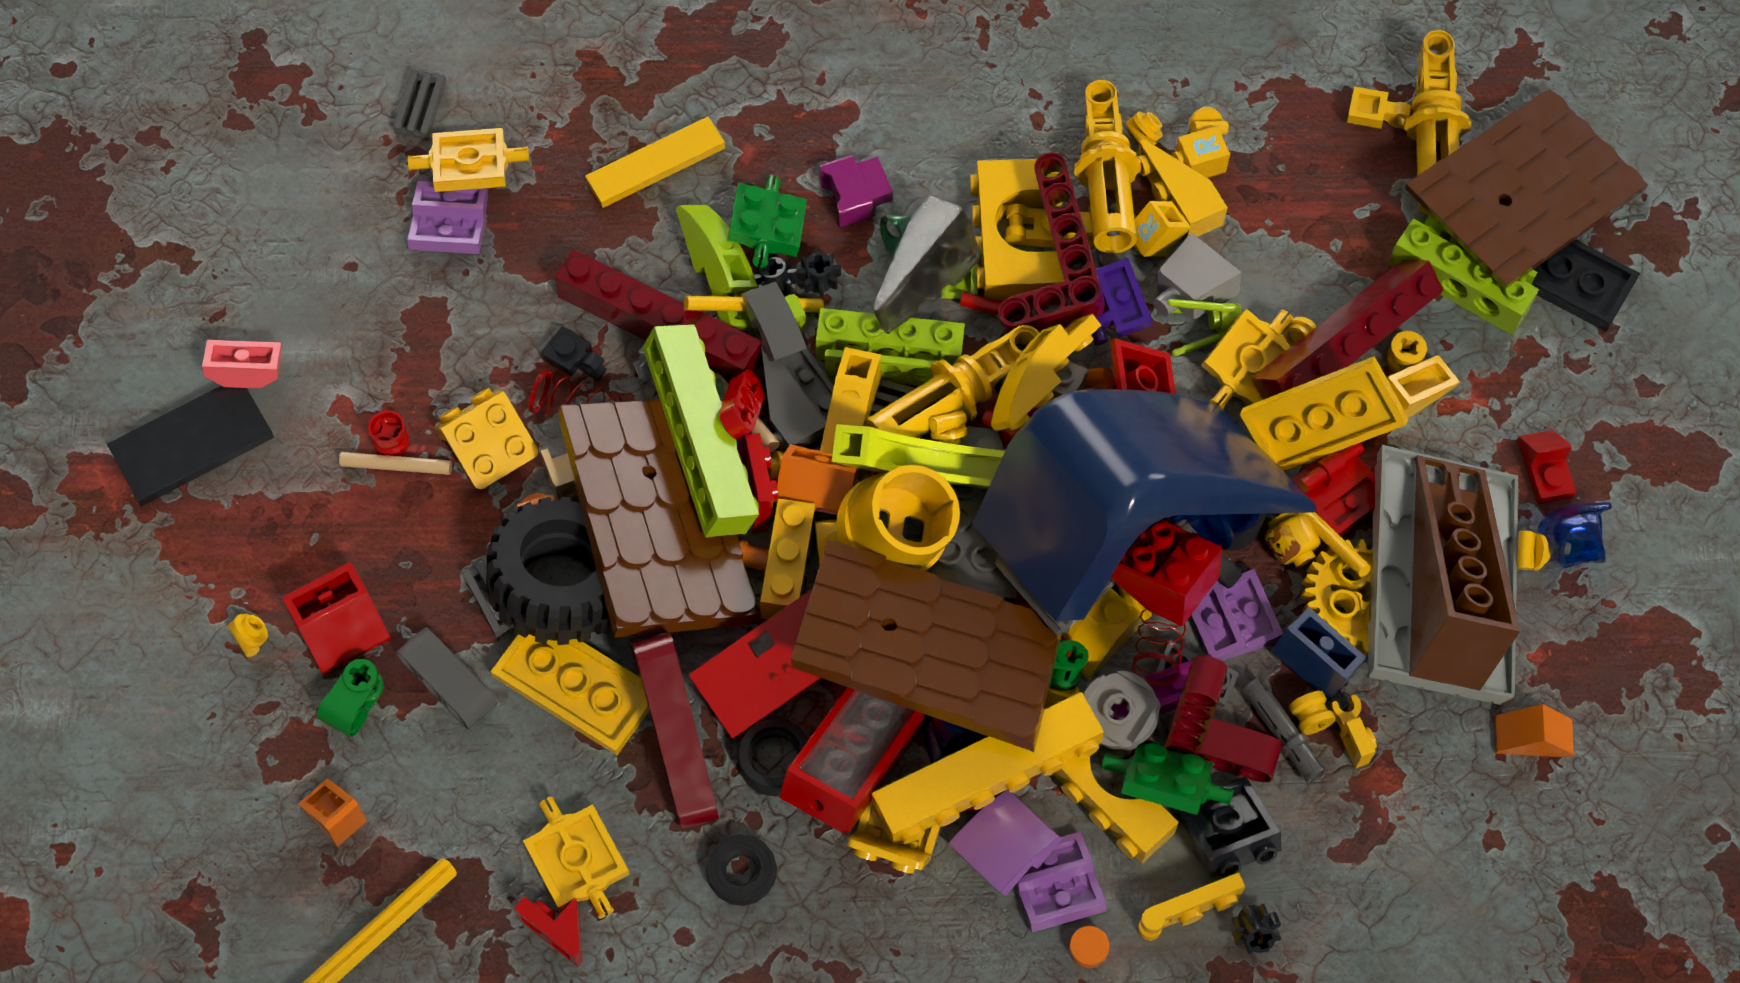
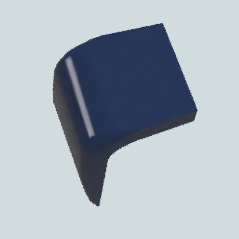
(1107, 468)

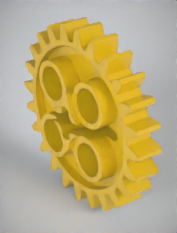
(1351, 595)

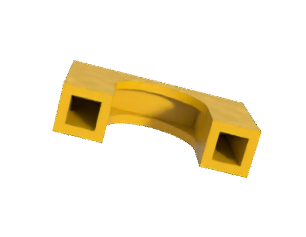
(1005, 268)

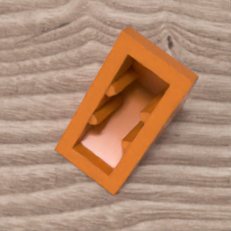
(1534, 732)
(333, 811)

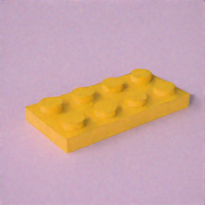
(1325, 415)
(576, 687)

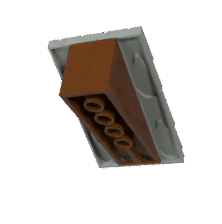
(1444, 576)

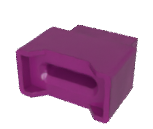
(855, 187)

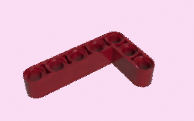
(1069, 252)
(674, 728)
(1227, 745)

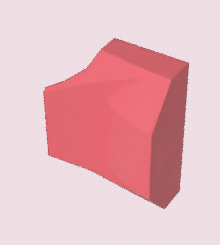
(242, 363)

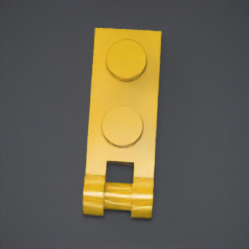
(1041, 234)
(1190, 906)

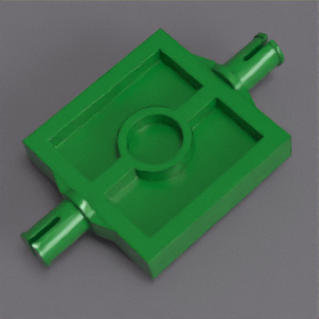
(767, 220)
(1168, 778)

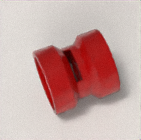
(386, 426)

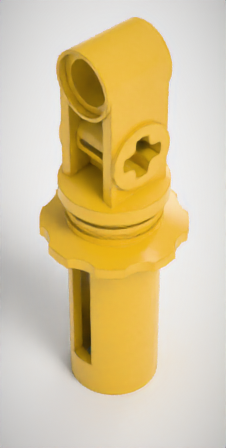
(1436, 104)
(1107, 164)
(958, 385)

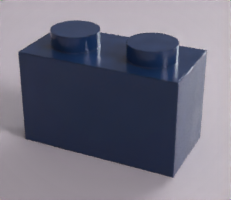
(1318, 653)

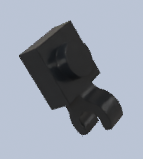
(571, 352)

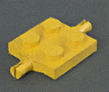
(468, 159)
(1243, 353)
(576, 857)

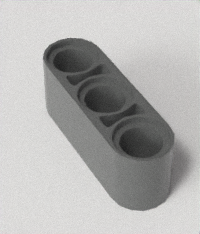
(446, 677)

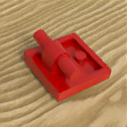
(757, 460)
(1340, 488)

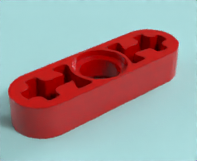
(742, 404)

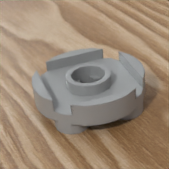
(1142, 708)

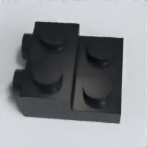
(1233, 834)

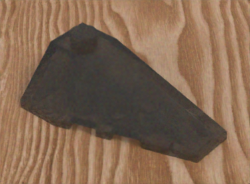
(932, 253)

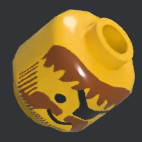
(1292, 539)

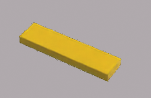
(655, 162)

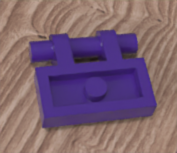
(1123, 299)

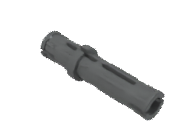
(1294, 743)

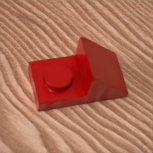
(1547, 465)
(561, 934)

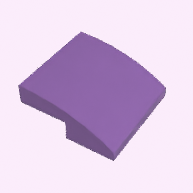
(447, 219)
(1236, 618)
(1005, 841)
(1061, 887)

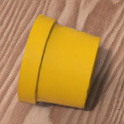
(901, 493)

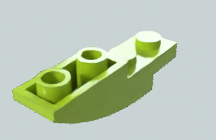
(718, 258)

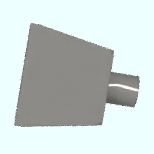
(1196, 275)

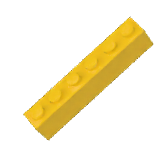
(985, 770)

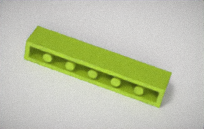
(703, 445)

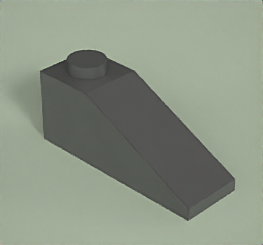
(790, 412)

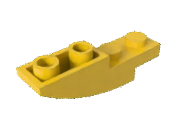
(1034, 372)

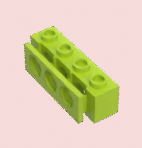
(1454, 262)
(901, 365)

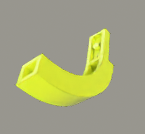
(884, 451)

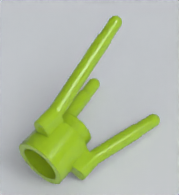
(1220, 317)

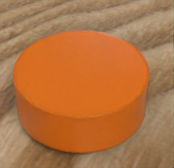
(1089, 947)

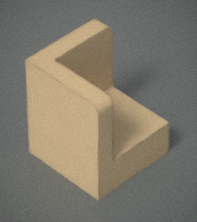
(559, 474)

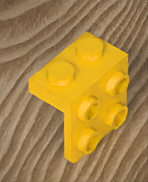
(487, 437)
(873, 841)

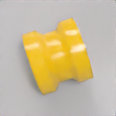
(1399, 360)
(1312, 712)

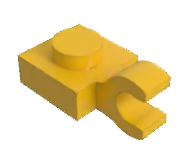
(1371, 108)
(1356, 738)

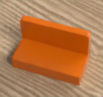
(813, 478)

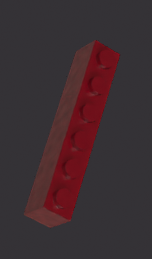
(641, 308)
(1353, 328)

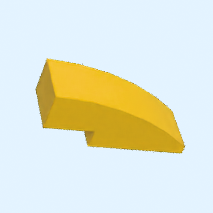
(1422, 384)

